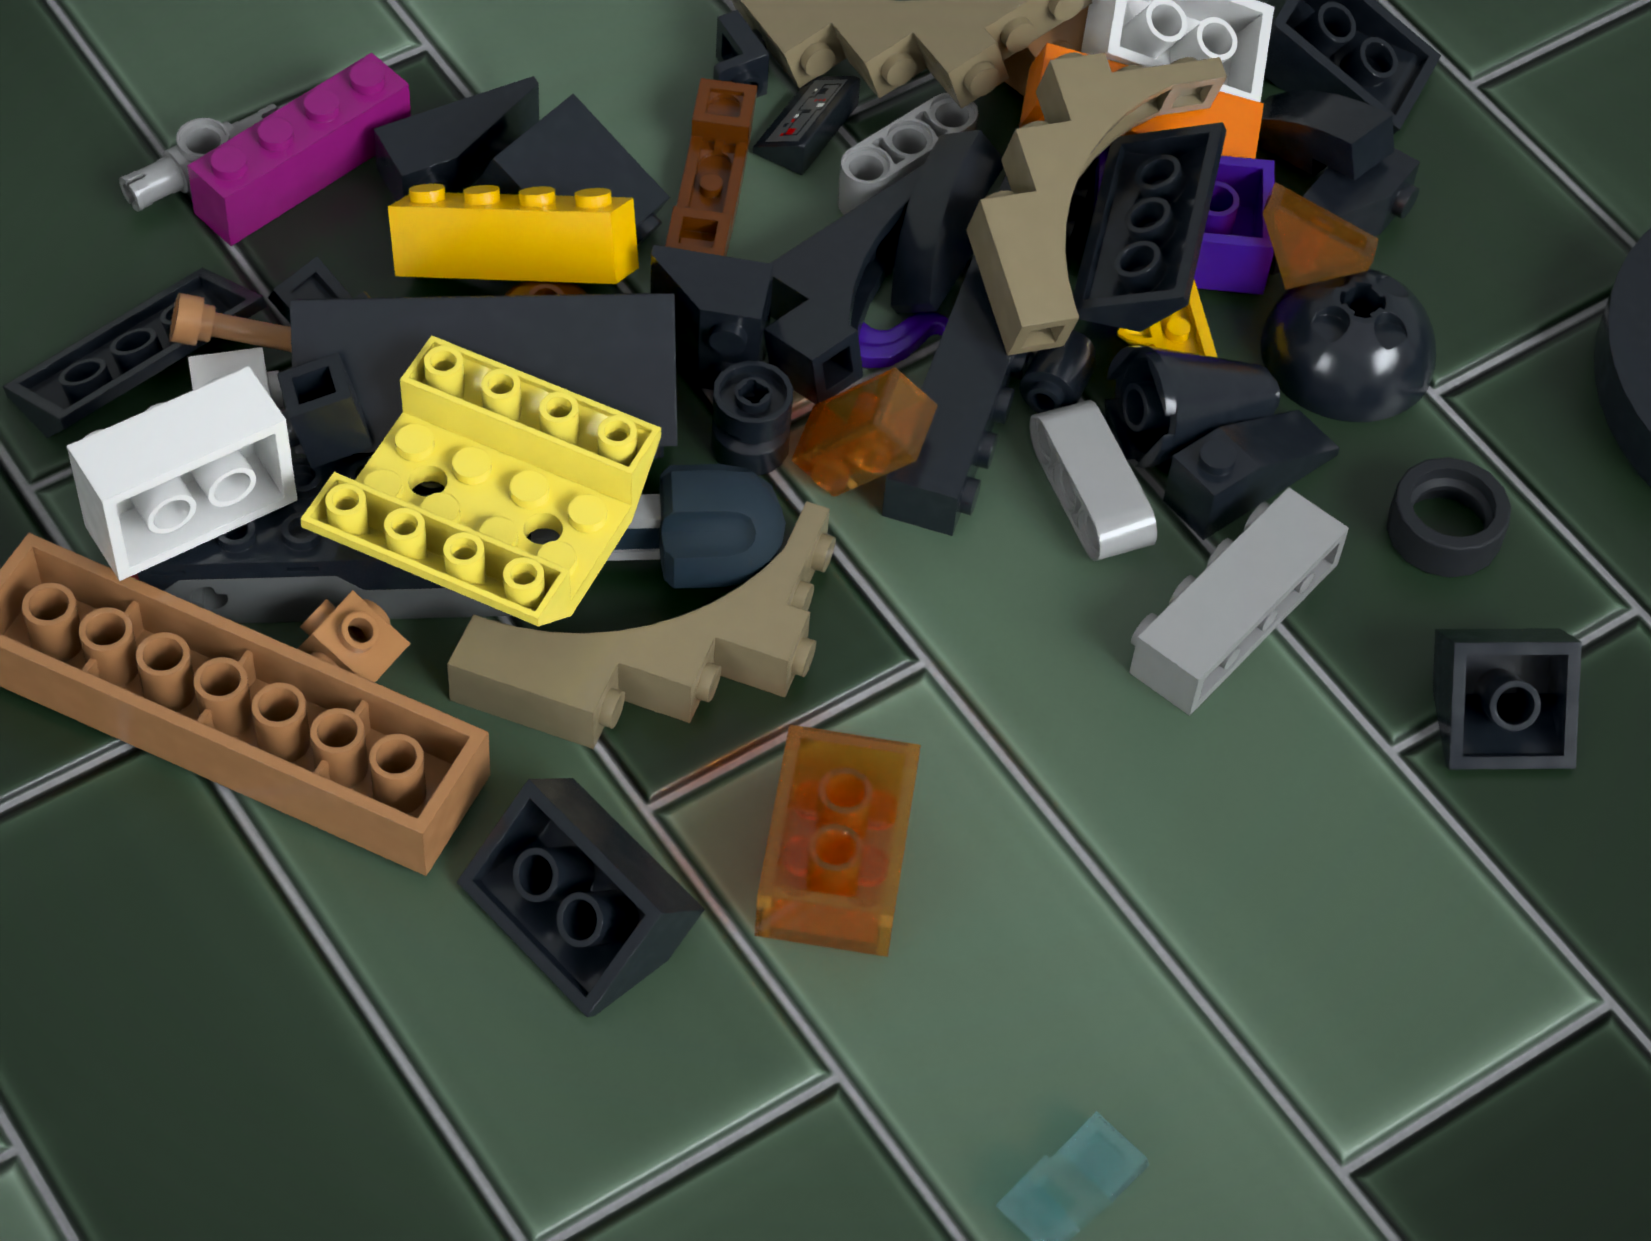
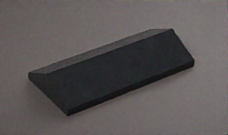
(1148, 226)
(120, 354)

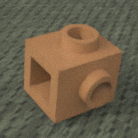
(353, 636)

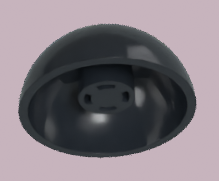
(1351, 347)

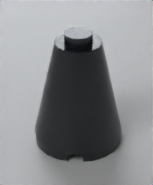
(1178, 397)

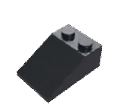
(1348, 52)

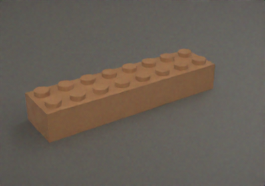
(236, 705)

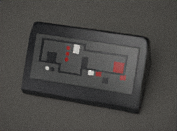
(809, 122)

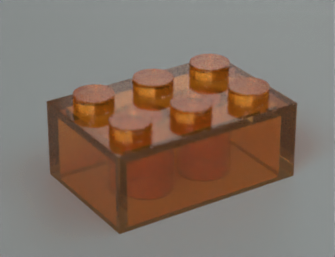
(837, 840)

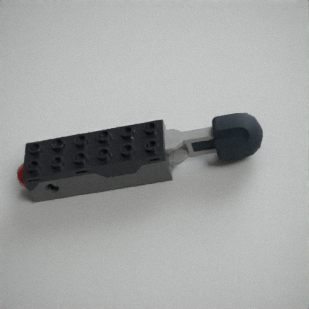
(705, 525)

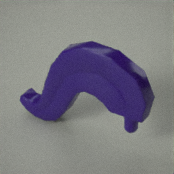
(891, 346)

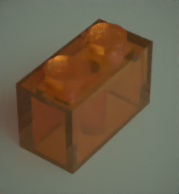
(864, 432)

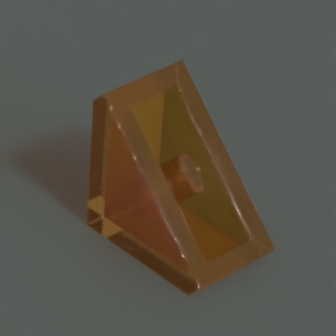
(1313, 242)

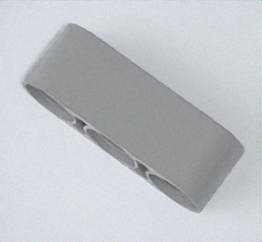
(899, 148)
(1093, 480)

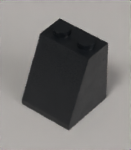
(572, 154)

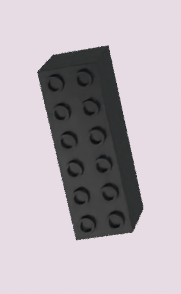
(591, 344)

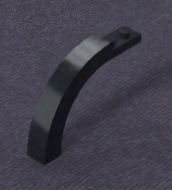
(1624, 358)

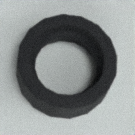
(1454, 481)

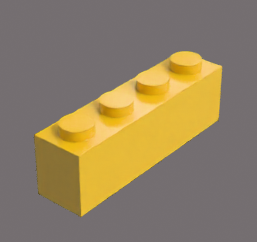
(514, 235)

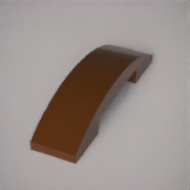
(713, 167)

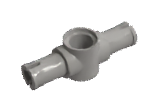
(171, 171)

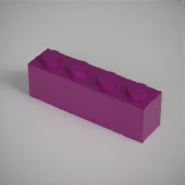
(296, 149)

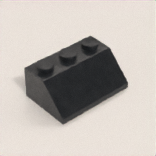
(578, 893)

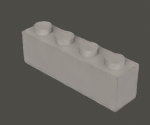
(1236, 599)

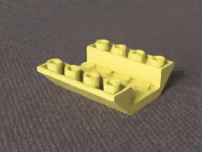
(510, 463)

